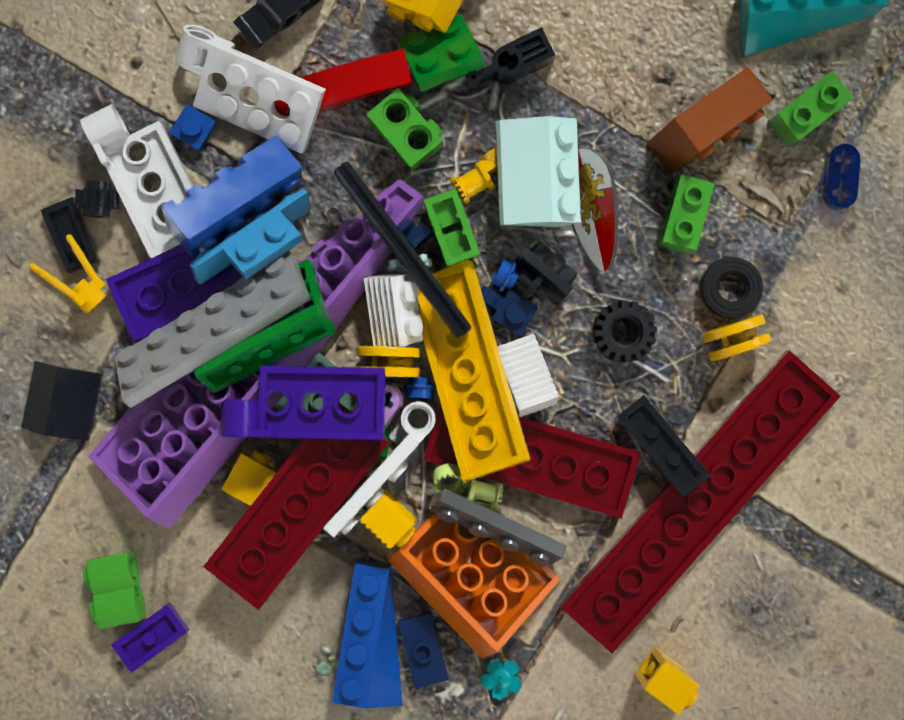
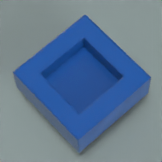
(193, 128)

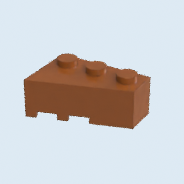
(709, 120)

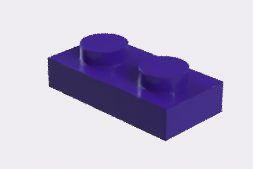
(150, 637)

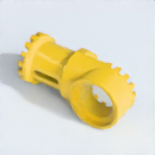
(478, 178)

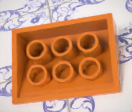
(472, 582)

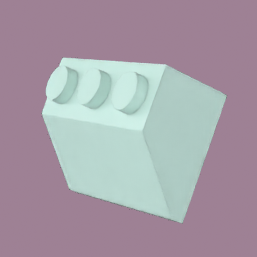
(538, 171)

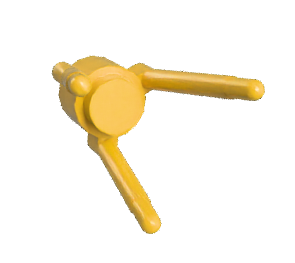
(84, 294)

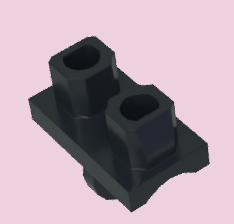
(540, 278)

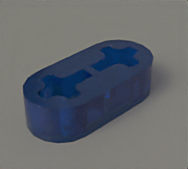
(849, 178)

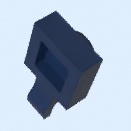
(415, 234)
(510, 311)

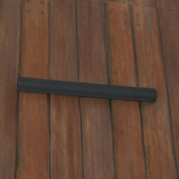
(402, 250)

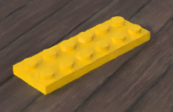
(472, 380)

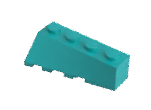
(776, 22)

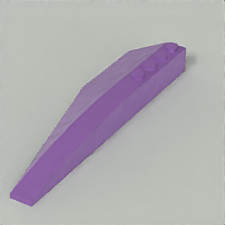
(173, 439)

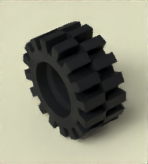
(645, 331)

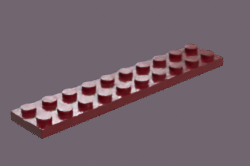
(678, 529)

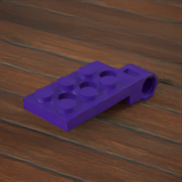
(257, 420)

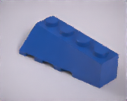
(369, 649)

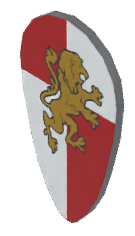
(597, 209)

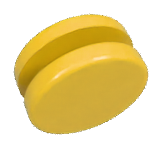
(737, 337)
(396, 360)

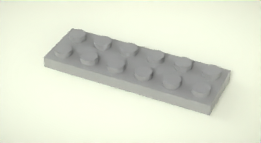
(210, 329)

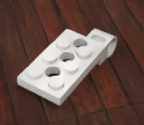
(207, 53)
(112, 145)
(407, 439)

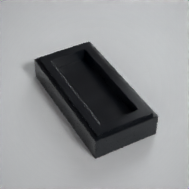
(67, 219)

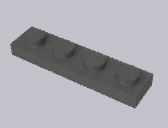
(487, 523)

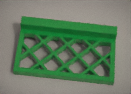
(272, 343)

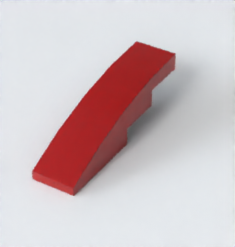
(358, 80)

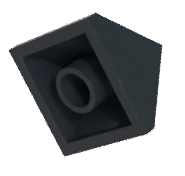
(61, 401)

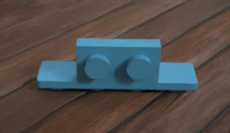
(257, 243)

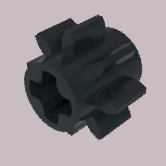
(96, 199)

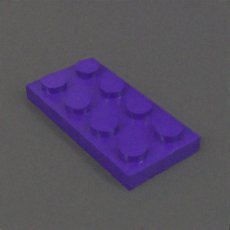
(163, 290)

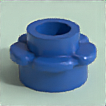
(505, 275)
(419, 389)

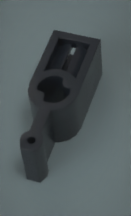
(271, 17)
(529, 54)

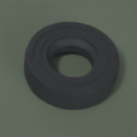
(752, 287)

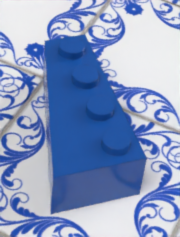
(232, 196)

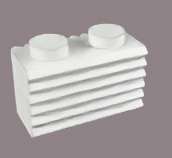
(393, 309)
(527, 375)

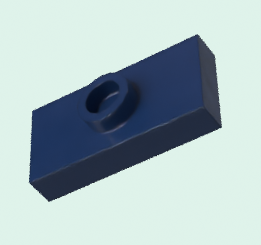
(423, 650)

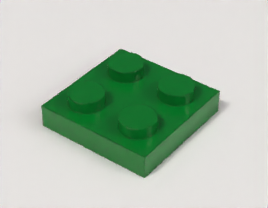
(441, 56)

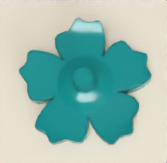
(501, 678)

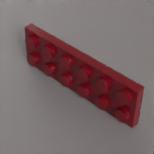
(559, 467)
(291, 514)

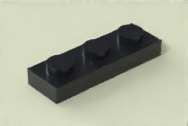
(664, 446)

